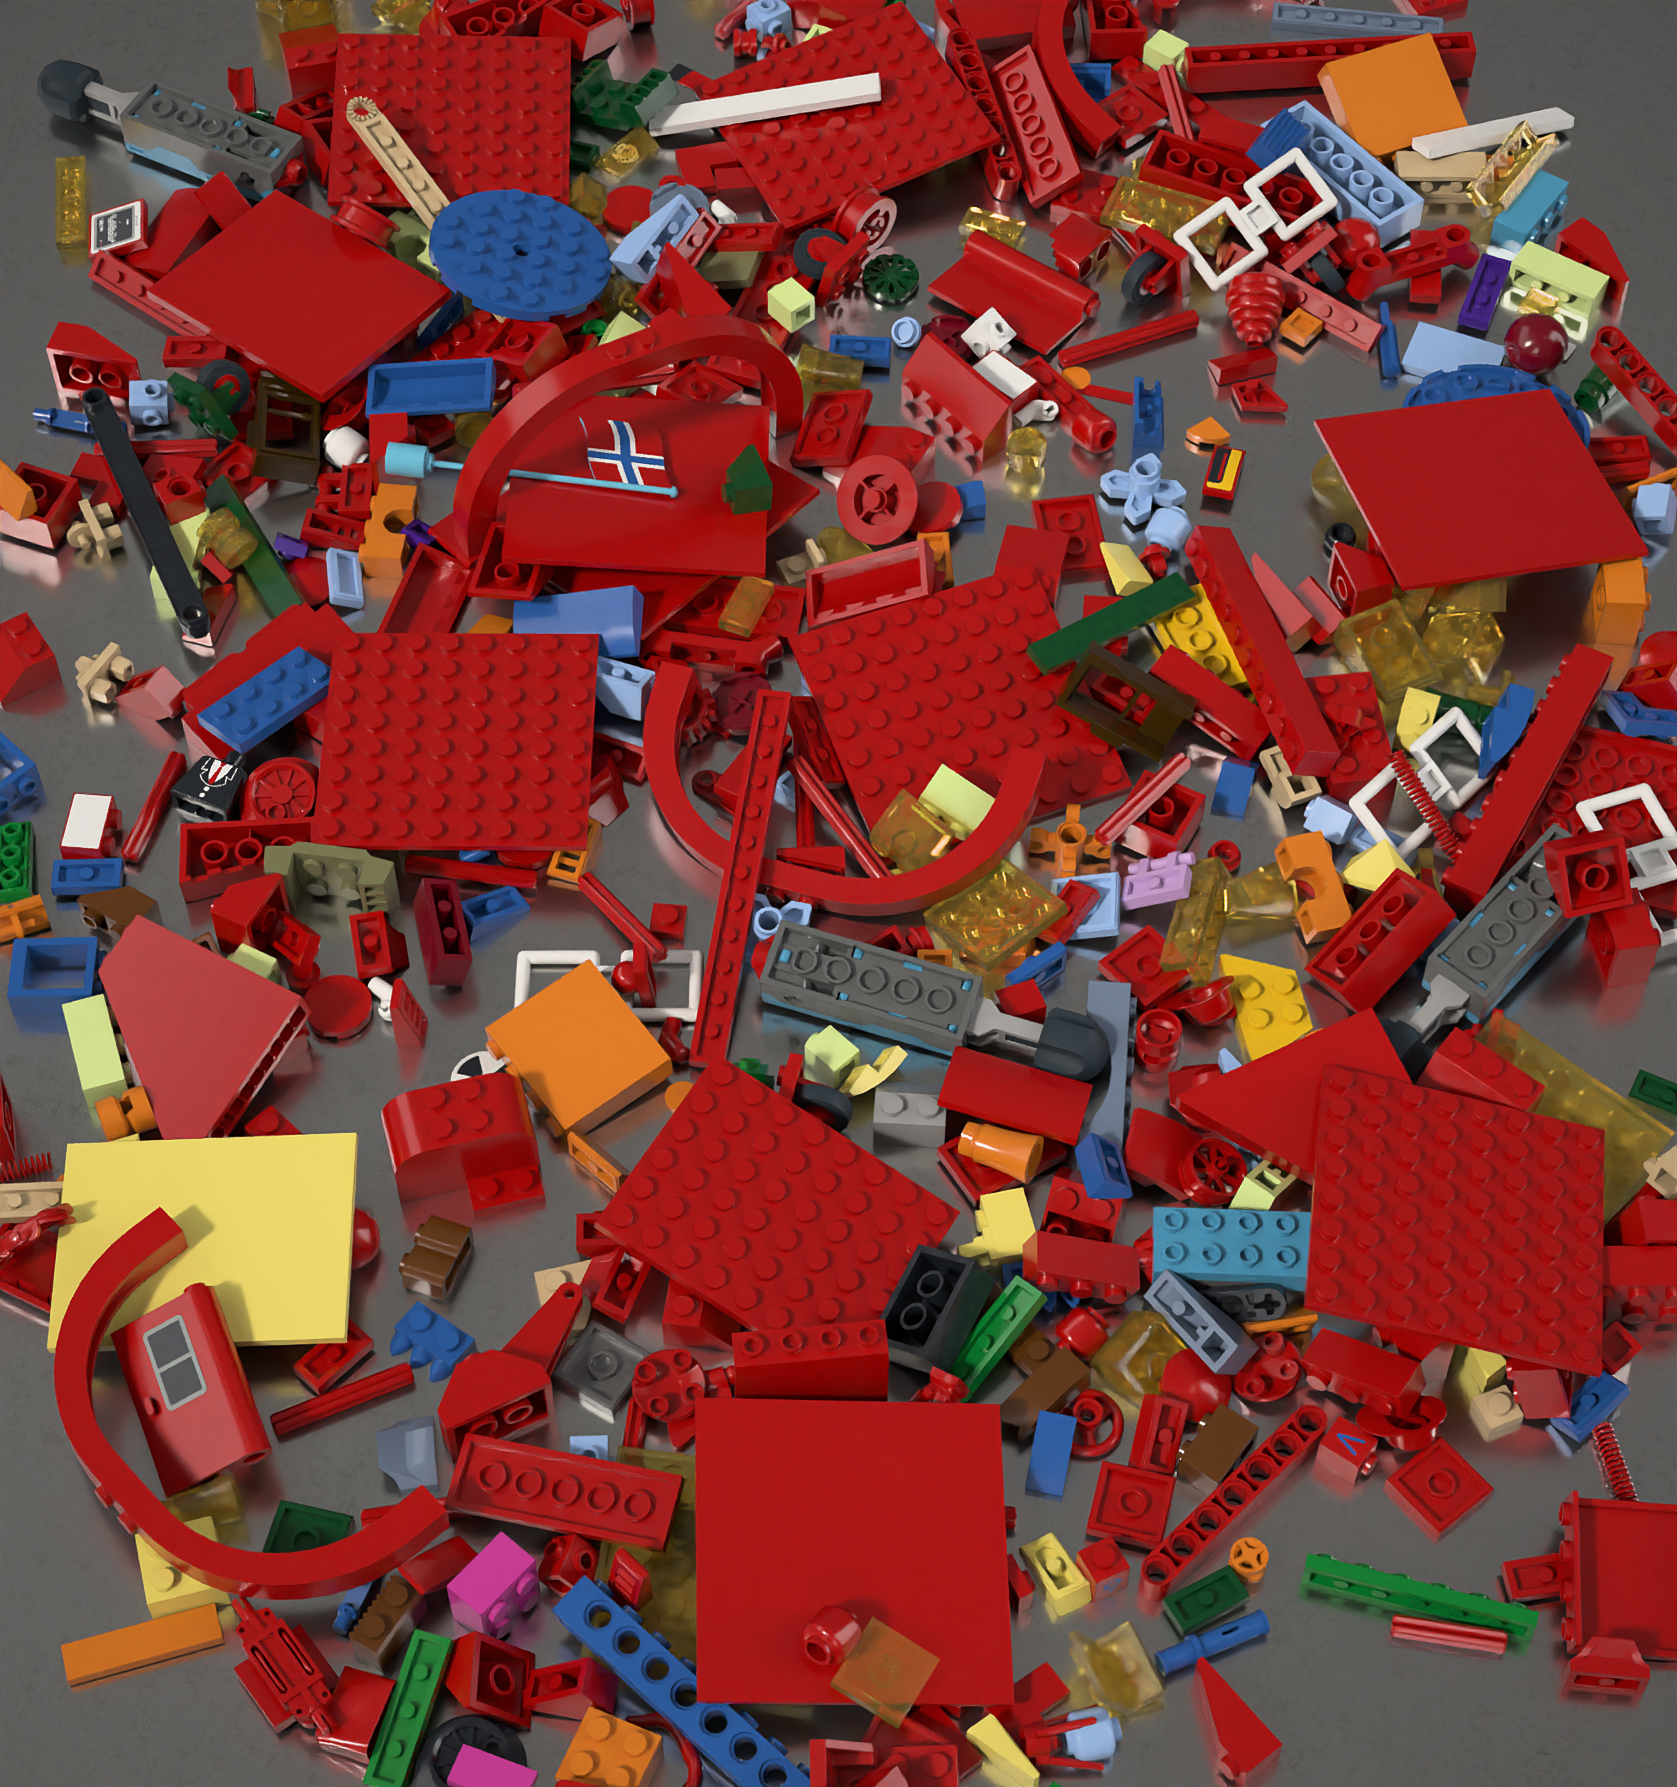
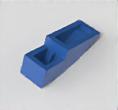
(1504, 727)

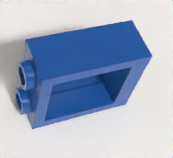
(21, 781)
(26, 951)

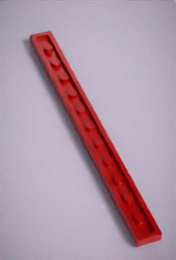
(740, 878)

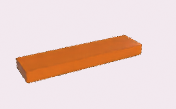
(142, 1644)

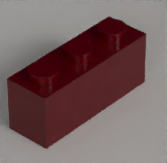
(442, 932)

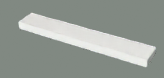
(1490, 133)

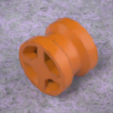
(1249, 1551)

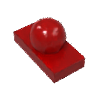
(637, 976)

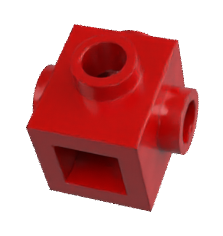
(566, 1562)

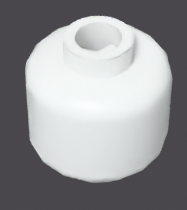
(345, 447)

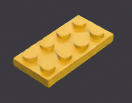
(1202, 637)

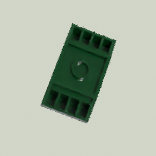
(616, 103)

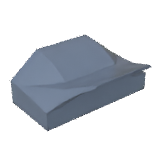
(409, 1454)

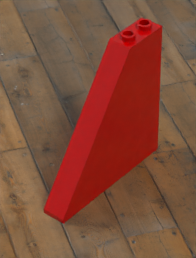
(196, 1028)
(1275, 1098)

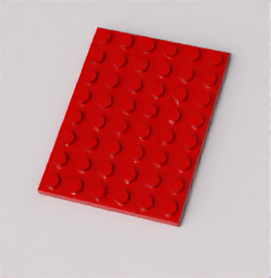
(771, 1209)

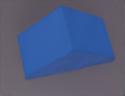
(1235, 786)

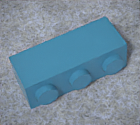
(1530, 212)

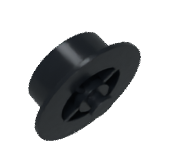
(475, 1730)

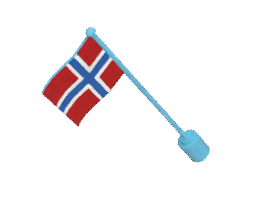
(618, 455)

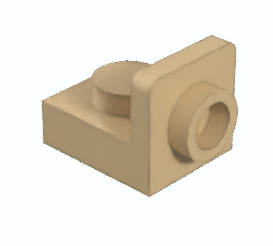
(793, 568)

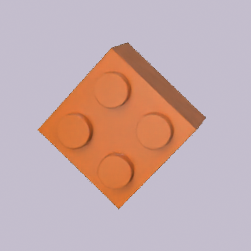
(1620, 601)
(611, 1753)

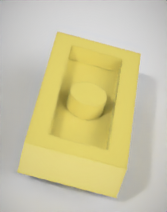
(1415, 718)

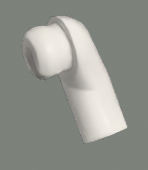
(723, 213)
(1035, 411)
(383, 991)

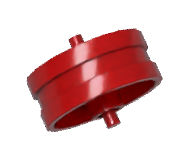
(1198, 1181)

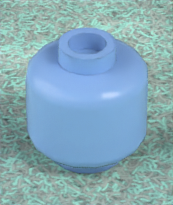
(1169, 528)
(1092, 1741)

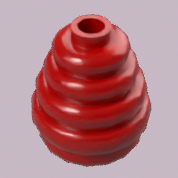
(1254, 306)

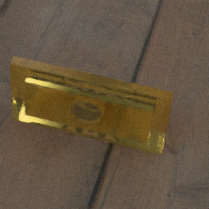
(627, 152)

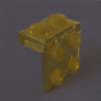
(1118, 1669)

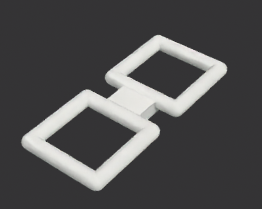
(1256, 218)
(1429, 774)
(1649, 859)
(692, 957)

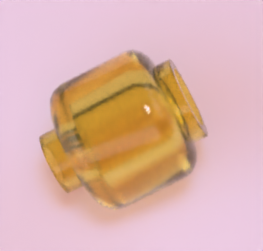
(620, 294)
(1026, 450)

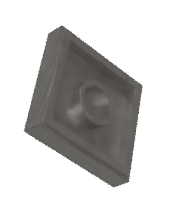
(600, 1367)

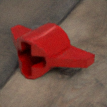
(1349, 719)

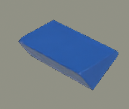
(442, 320)
(1102, 1168)

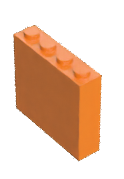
(1392, 96)
(578, 1051)

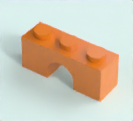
(384, 551)
(1310, 860)

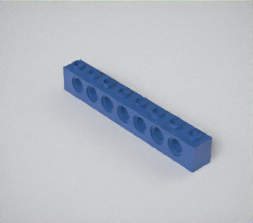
(575, 1614)

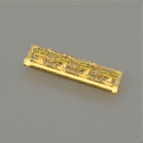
(71, 203)

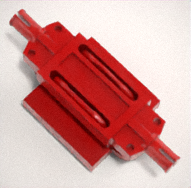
(284, 1670)

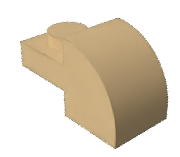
(1287, 788)

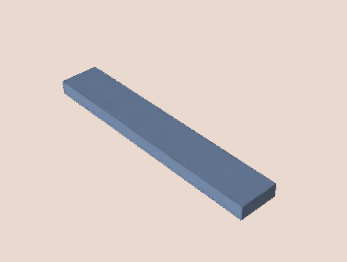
(1350, 21)

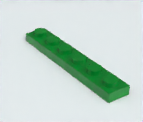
(1419, 1597)

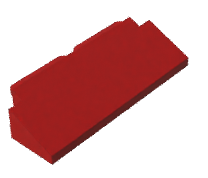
(290, 629)

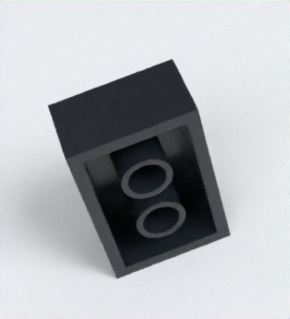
(934, 1308)

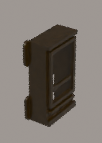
(280, 463)
(1114, 728)

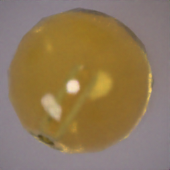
(1330, 489)

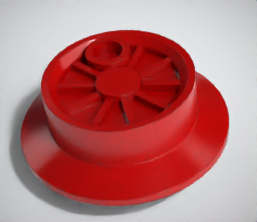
(877, 499)
(280, 790)

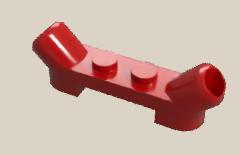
(1379, 269)
(714, 651)

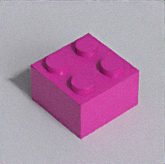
(494, 1588)

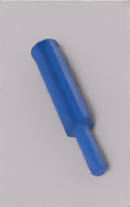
(1389, 344)

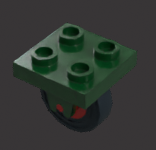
(218, 392)

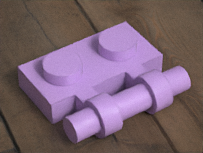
(1158, 880)

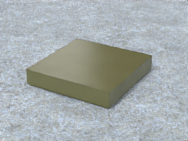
(731, 269)

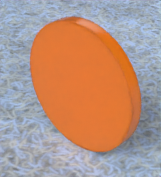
(1077, 377)
(676, 1093)

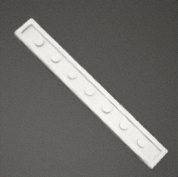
(766, 104)

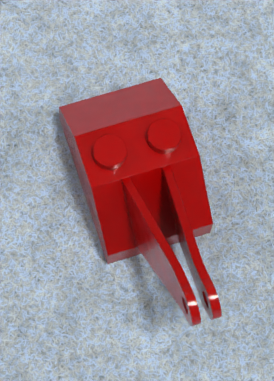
(510, 1388)

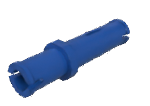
(1211, 1642)

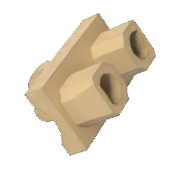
(90, 531)
(97, 674)

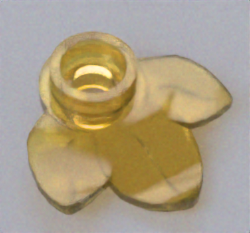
(840, 545)

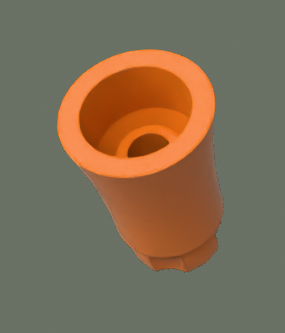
(1002, 1149)

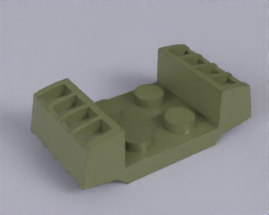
(335, 872)

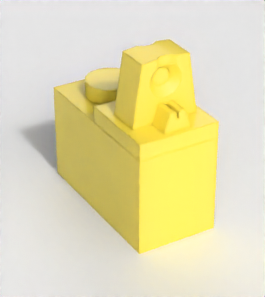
(1004, 1228)

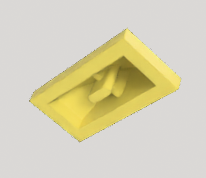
(1373, 866)

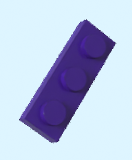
(1484, 292)

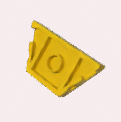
(1267, 1004)

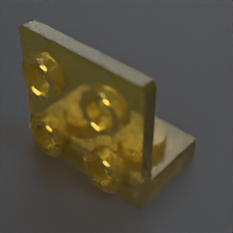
(1465, 639)

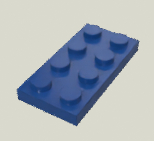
(268, 700)

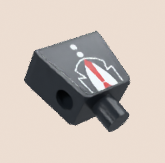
(211, 788)

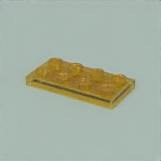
(1162, 209)

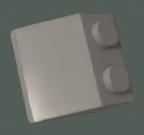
(908, 1114)

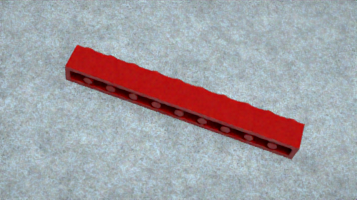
(1299, 62)
(1262, 652)
(1528, 777)

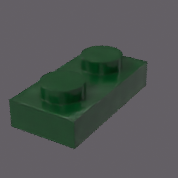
(1205, 1600)

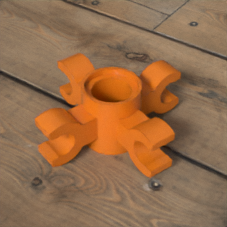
(1068, 842)

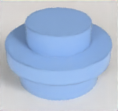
(906, 332)

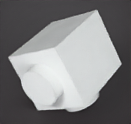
(989, 333)

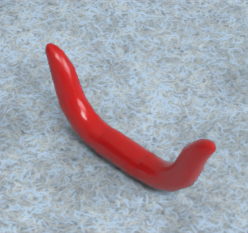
(686, 1748)

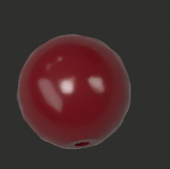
(1536, 343)

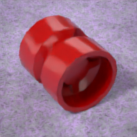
(1157, 1040)

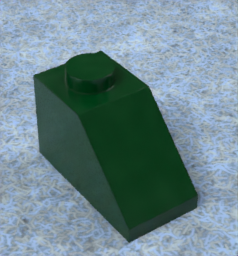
(747, 484)

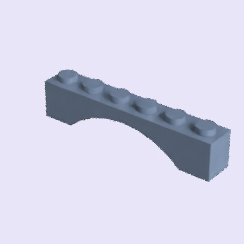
(1111, 1008)

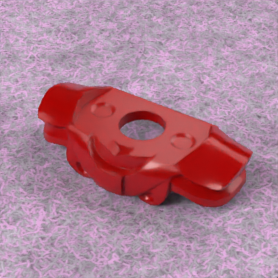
(32, 1228)

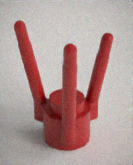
(1041, 1738)

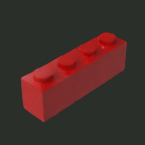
(1218, 708)

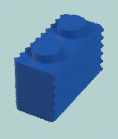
(1278, 138)

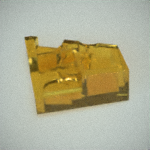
(1261, 895)

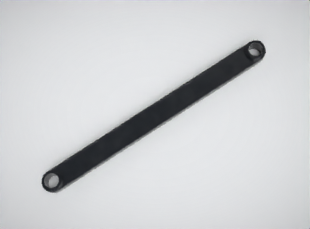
(146, 513)

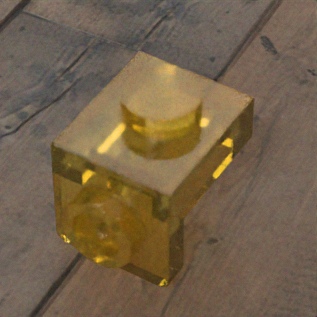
(1488, 693)

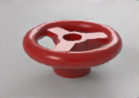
(1090, 1407)

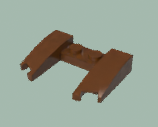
(1053, 1380)

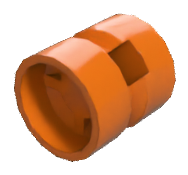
(125, 1114)

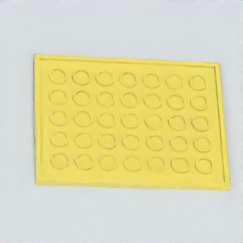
(259, 1221)

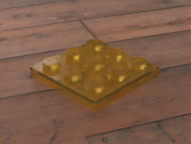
(996, 915)

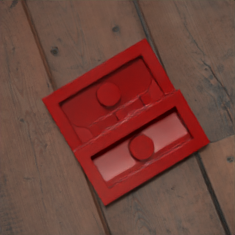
(1155, 1150)

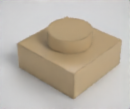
(1497, 1410)

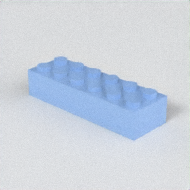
(1356, 178)

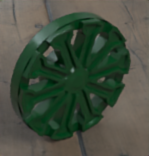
(890, 277)

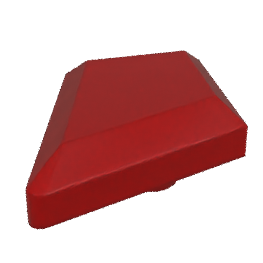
(1257, 396)

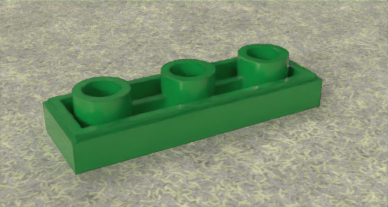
(16, 861)

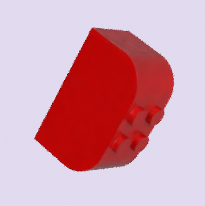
(458, 1134)

